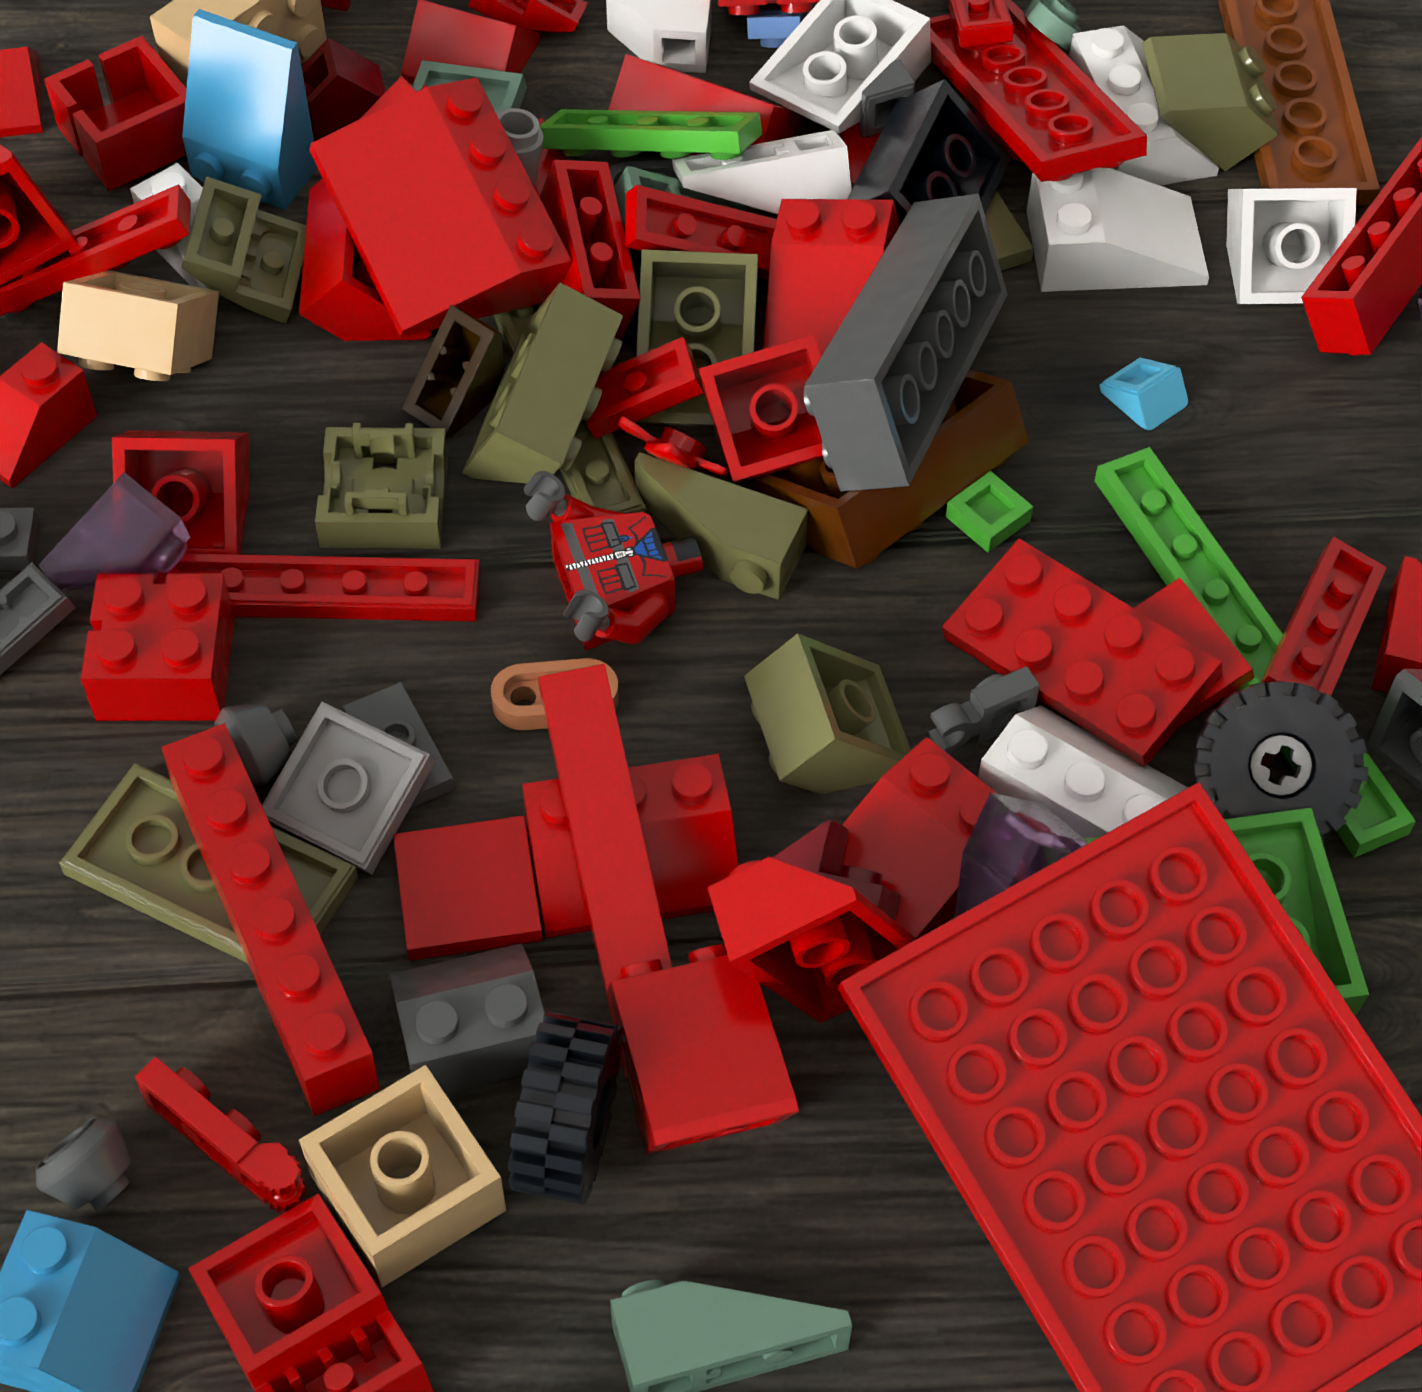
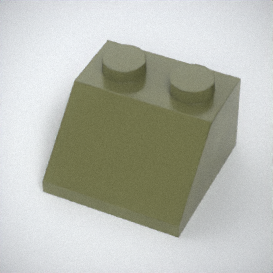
(1212, 94)
(825, 716)

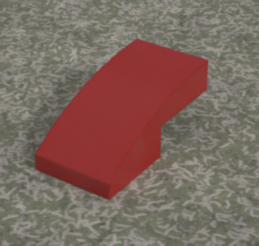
(534, 14)

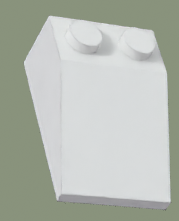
(839, 54)
(1113, 233)

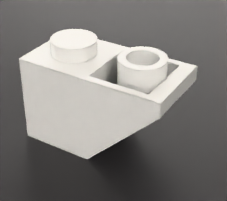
(664, 31)

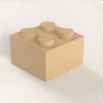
(137, 324)
(403, 1175)

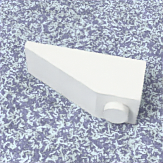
(772, 171)

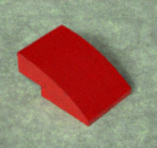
(306, 1310)

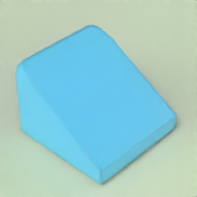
(1147, 391)

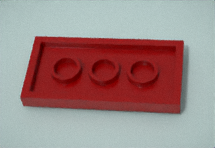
(1085, 649)

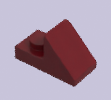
(823, 852)

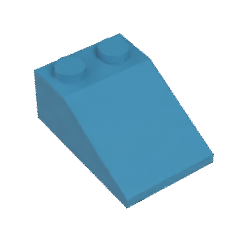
(247, 110)

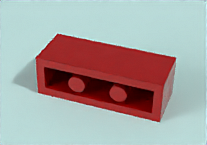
(589, 222)

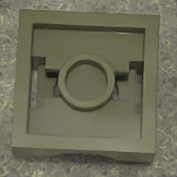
(383, 504)

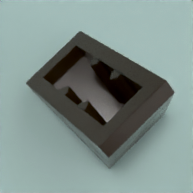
(457, 373)

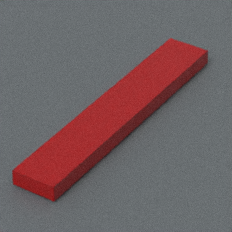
(343, 586)
(603, 822)

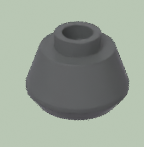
(260, 739)
(86, 1165)

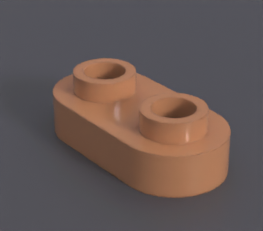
(521, 683)

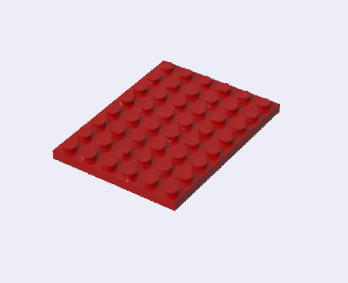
(1164, 1117)

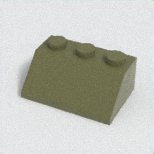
(546, 390)

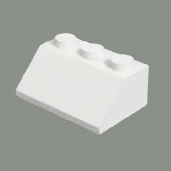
(1119, 68)
(1071, 773)

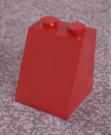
(28, 222)
(699, 1050)

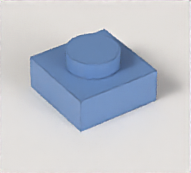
(772, 26)

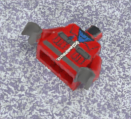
(610, 564)

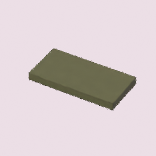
(149, 860)

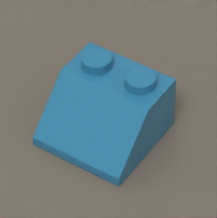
(79, 1308)

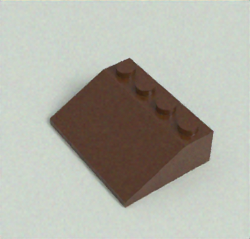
(857, 525)

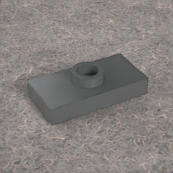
(28, 612)
(396, 715)

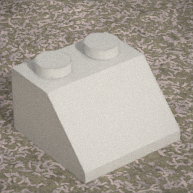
(1284, 239)

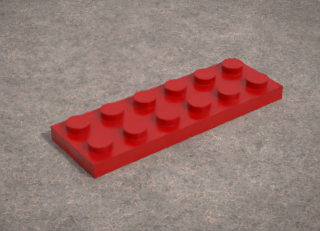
(1038, 100)

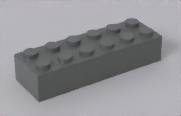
(906, 345)

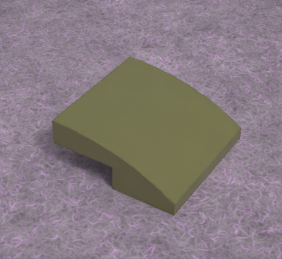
(244, 250)

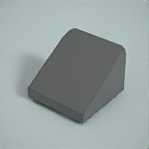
(881, 96)

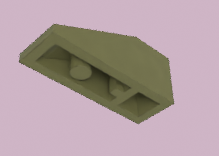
(739, 531)

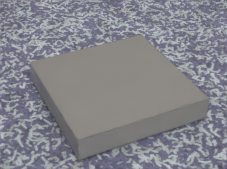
(347, 787)

